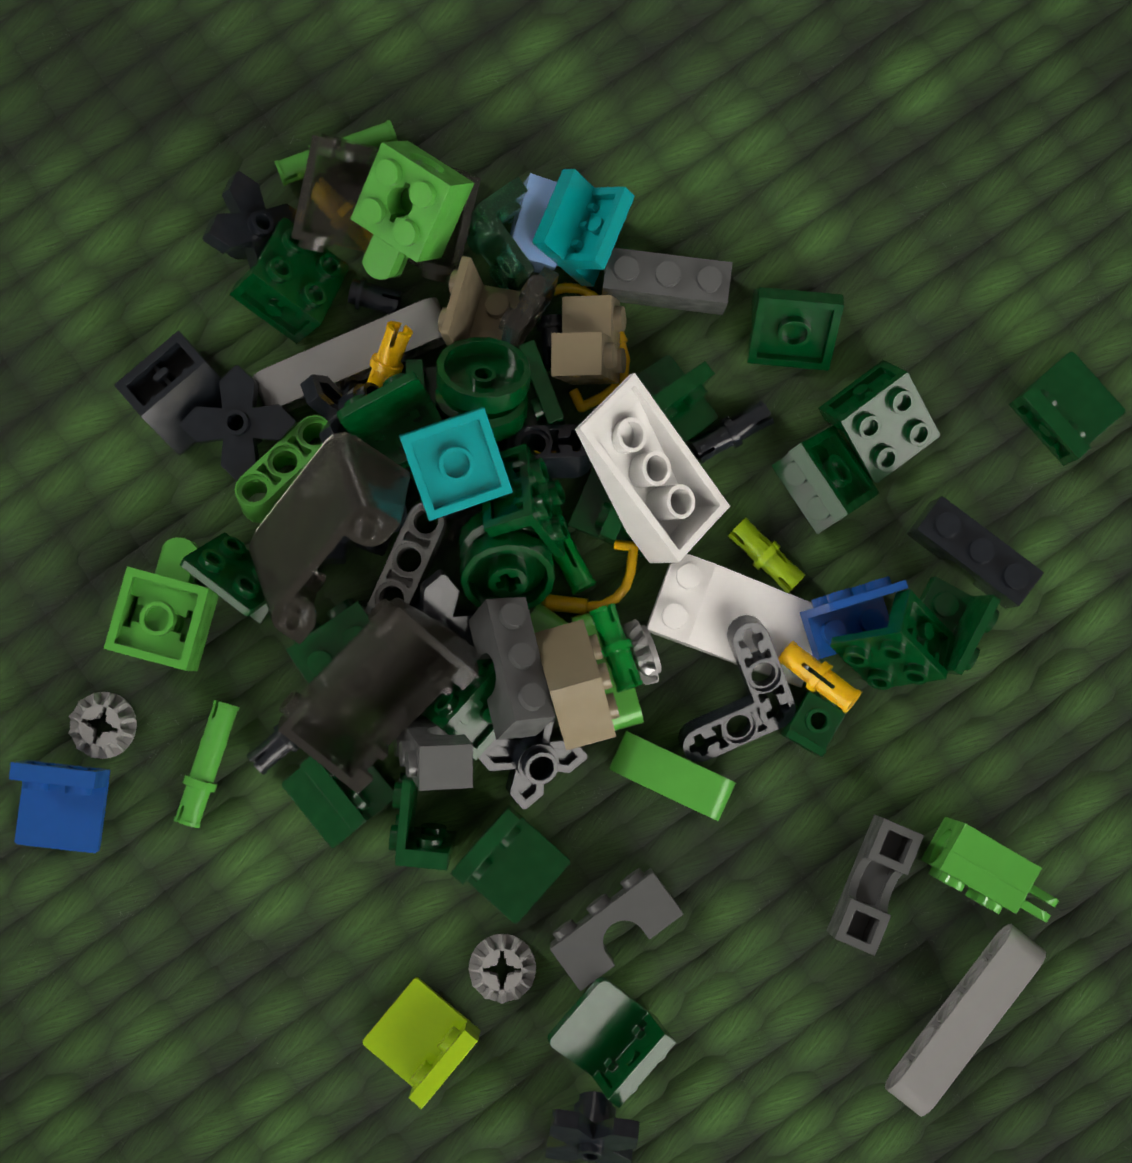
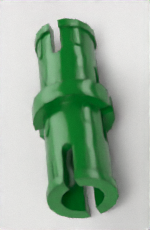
(616, 647)

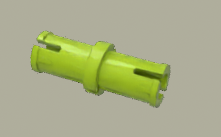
(766, 555)

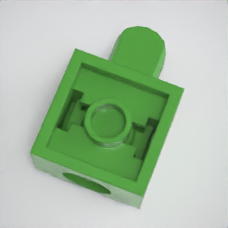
(418, 222)
(163, 613)
(987, 868)

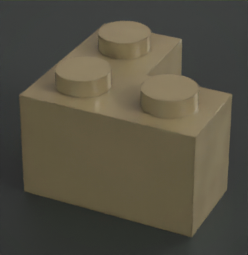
(589, 341)
(577, 684)

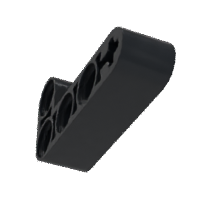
(545, 439)

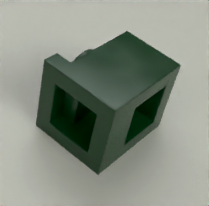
(800, 728)

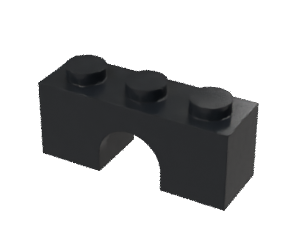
(991, 562)

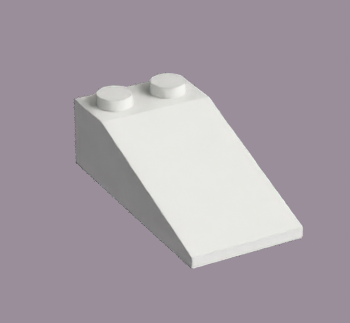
(650, 474)
(704, 598)

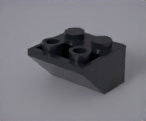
(170, 387)

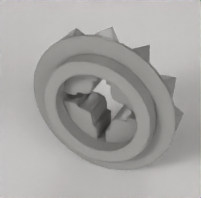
(643, 652)
(119, 715)
(516, 954)

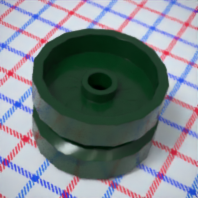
(485, 375)
(504, 564)

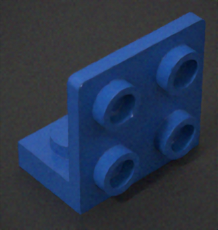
(847, 613)
(60, 805)

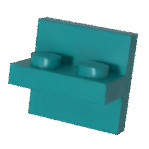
(582, 225)
(456, 463)

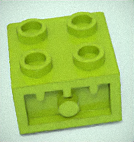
(422, 1039)

